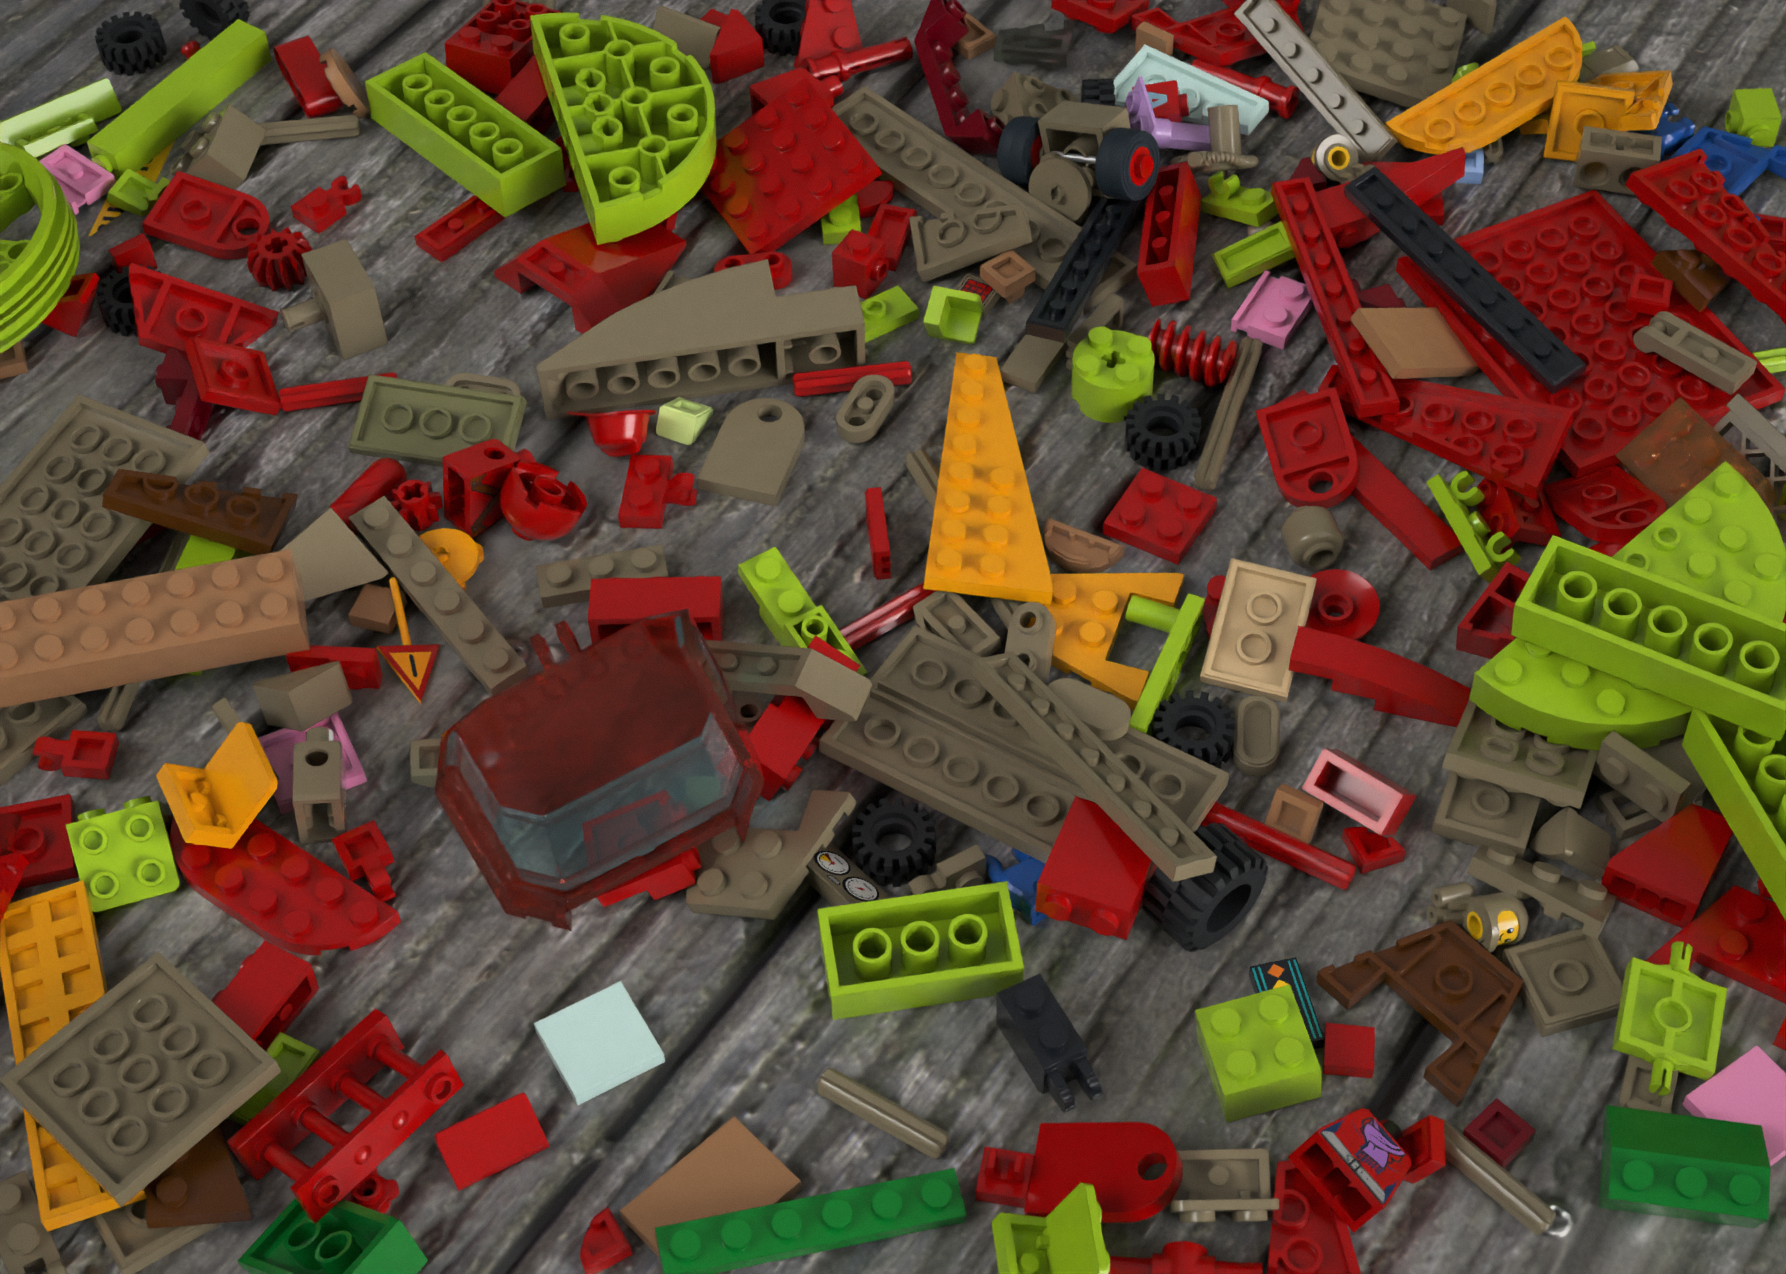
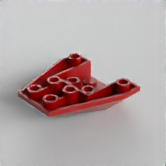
(594, 276)

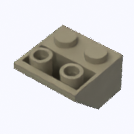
(221, 149)

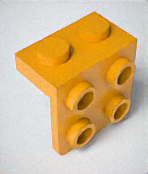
(224, 798)

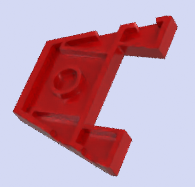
(1212, 37)
(1739, 939)

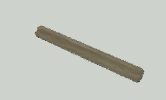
(1227, 414)

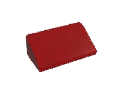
(491, 1141)

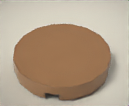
(345, 82)

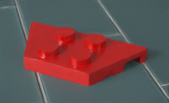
(174, 309)

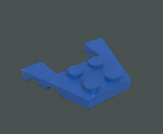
(1735, 158)

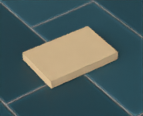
(1257, 629)

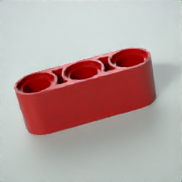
(306, 77)

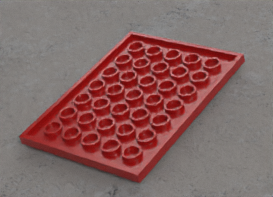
(1574, 276)

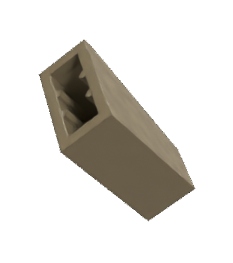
(332, 557)

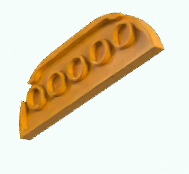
(1494, 95)

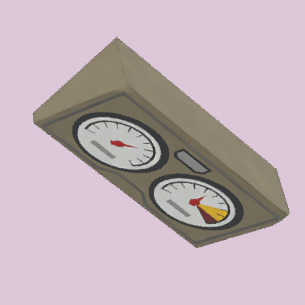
(840, 879)

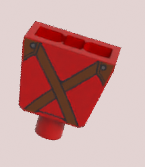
(474, 483)

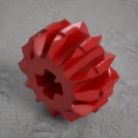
(278, 259)

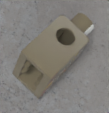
(319, 787)

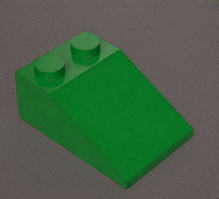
(341, 1242)

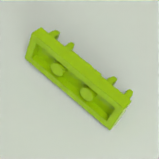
(1472, 528)

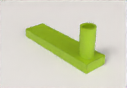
(1183, 630)

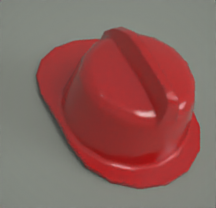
(619, 431)

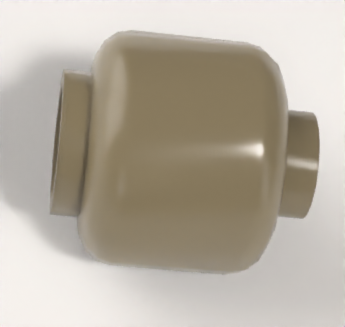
(1312, 537)

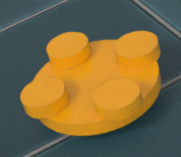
(455, 552)

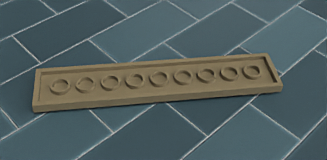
(951, 180)

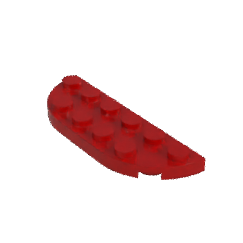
(283, 892)

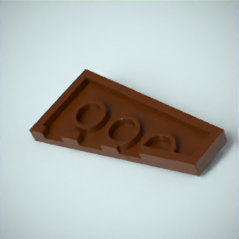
(199, 509)

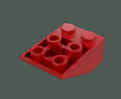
(494, 44)

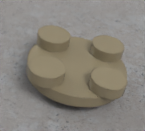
(1063, 186)

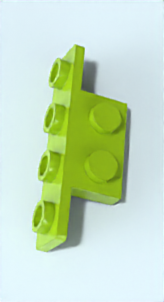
(61, 120)

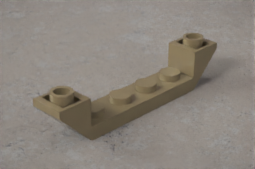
(792, 671)

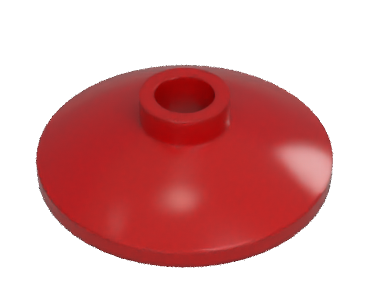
(1345, 594)

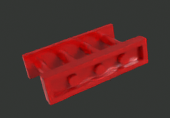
(321, 1090)

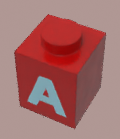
(1168, 101)

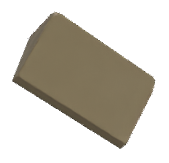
(689, 33)

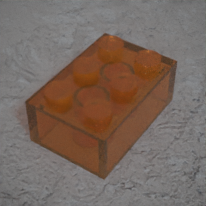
(1681, 452)

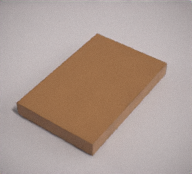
(1414, 342)
(716, 1178)

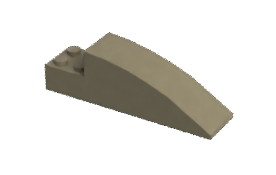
(704, 341)

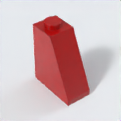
(1671, 865)

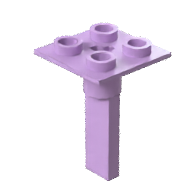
(1166, 132)

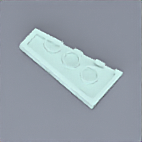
(1201, 88)

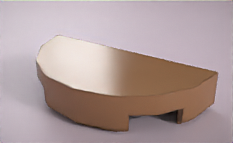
(1078, 549)

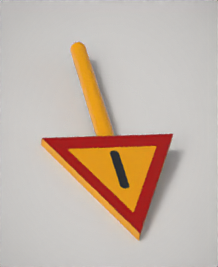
(408, 661)

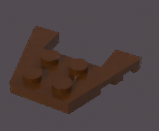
(1448, 983)

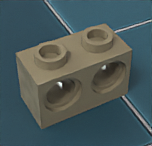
(1611, 156)

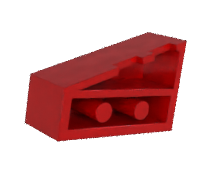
(1489, 622)

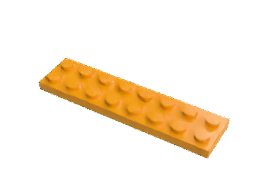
(48, 979)

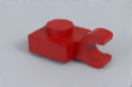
(83, 756)
(366, 854)

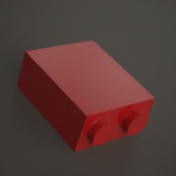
(1094, 873)

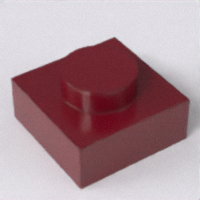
(1500, 1133)

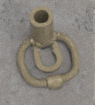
(1224, 144)

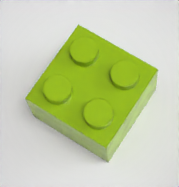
(1258, 1053)

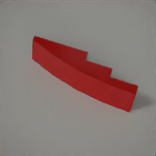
(1374, 673)

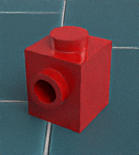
(860, 262)

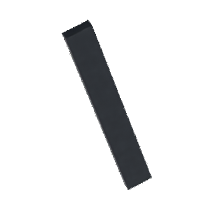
(1082, 269)
(1465, 280)

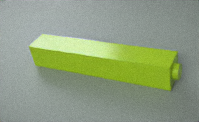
(181, 99)

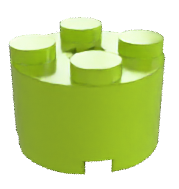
(1111, 373)

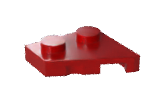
(827, 28)

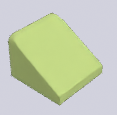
(682, 420)

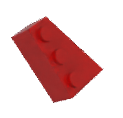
(789, 731)

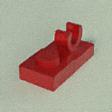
(358, 664)

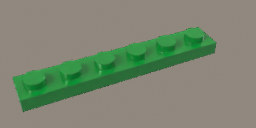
(811, 1224)

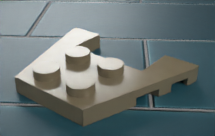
(769, 866)

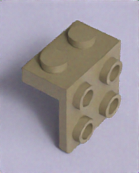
(1026, 97)
(1653, 777)
(1224, 1182)

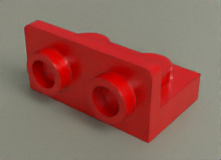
(1516, 515)

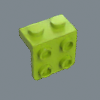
(124, 853)
(1059, 1244)

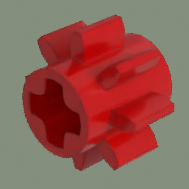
(417, 504)

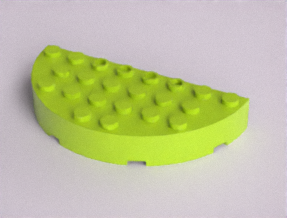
(629, 117)
(1710, 540)

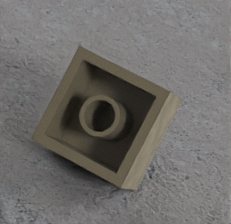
(341, 300)

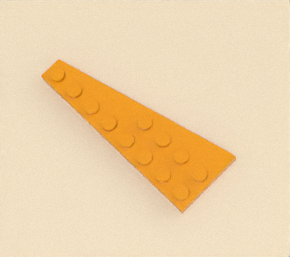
(983, 511)

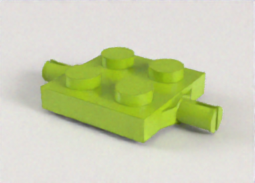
(1670, 1018)

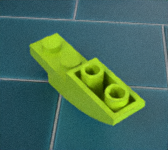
(787, 606)

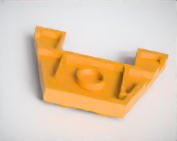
(1648, 103)
(1088, 620)

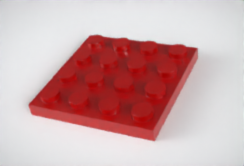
(786, 169)

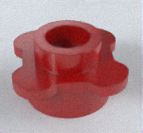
(383, 1192)

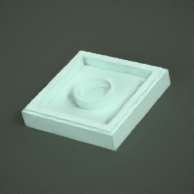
(599, 1043)

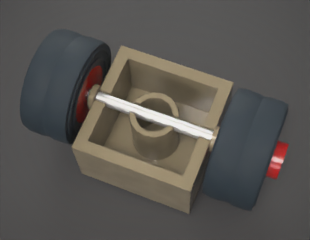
(1090, 136)

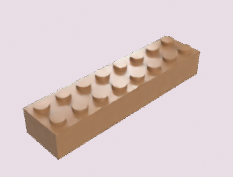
(151, 627)

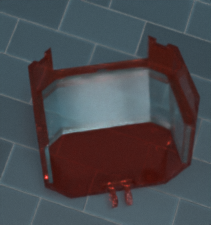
(598, 766)

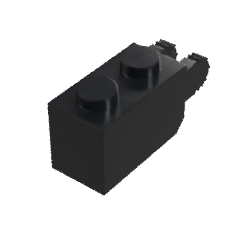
(1045, 1041)

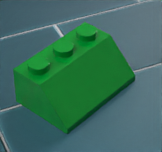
(1684, 1167)

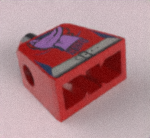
(1354, 1165)

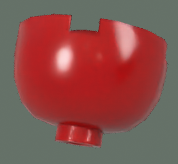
(540, 504)

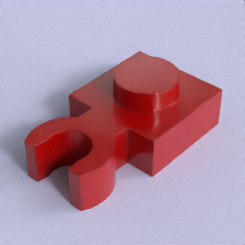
(324, 208)

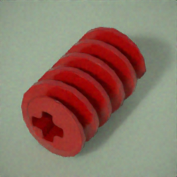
(1190, 354)

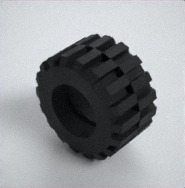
(1212, 904)

